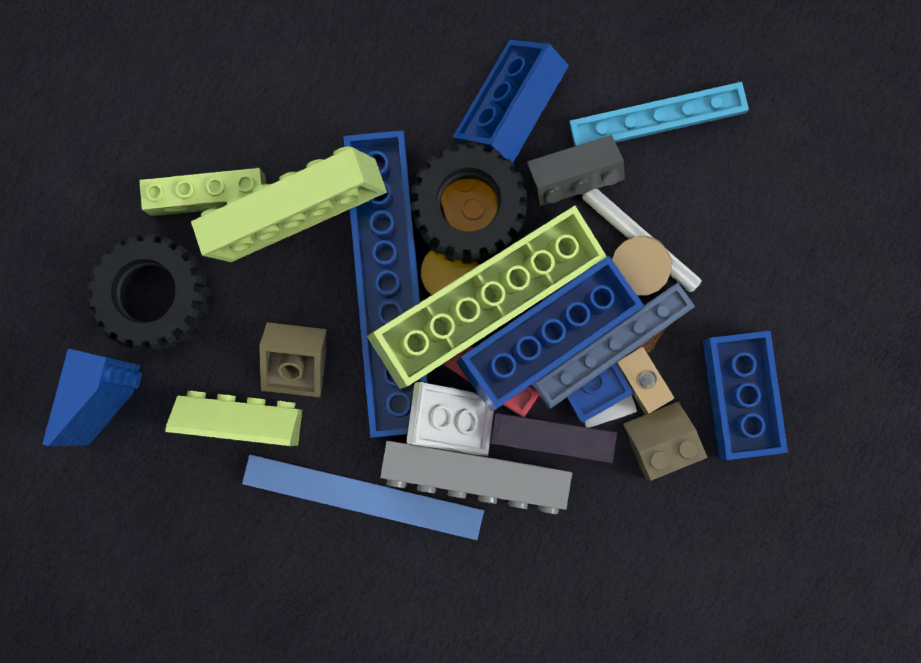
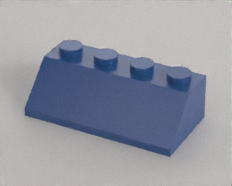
(512, 98)

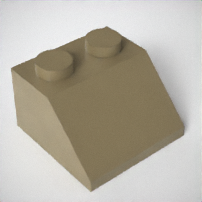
(292, 359)
(664, 441)

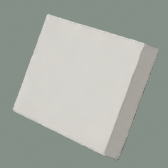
(449, 420)

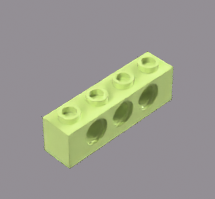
(197, 191)

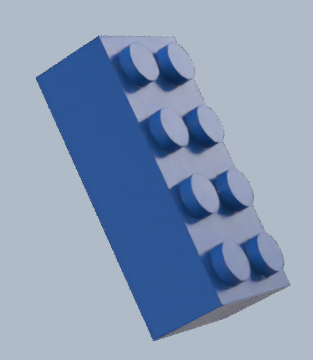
(745, 395)

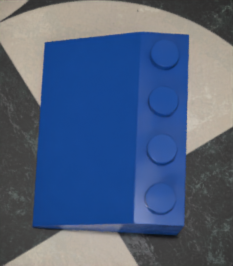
(88, 397)

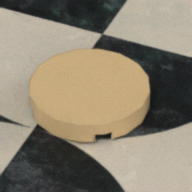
(643, 264)

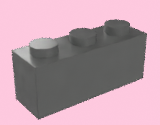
(576, 170)

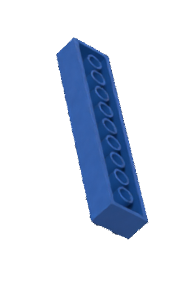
(385, 274)

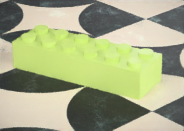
(289, 205)

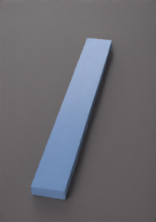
(363, 497)

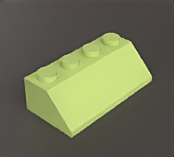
(235, 420)

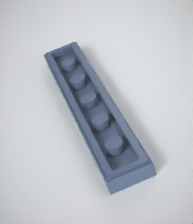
(613, 345)

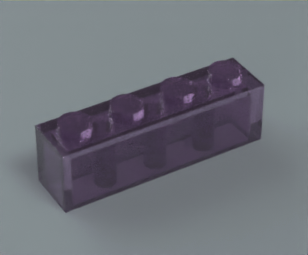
(553, 438)

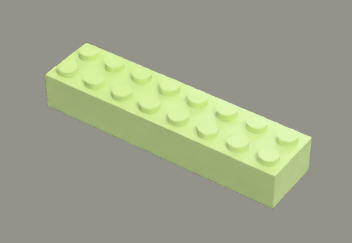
(486, 297)

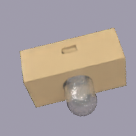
(644, 381)

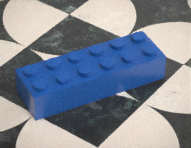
(549, 334)

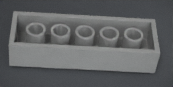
(476, 475)

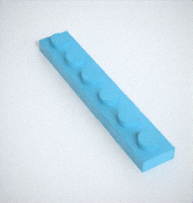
(661, 115)

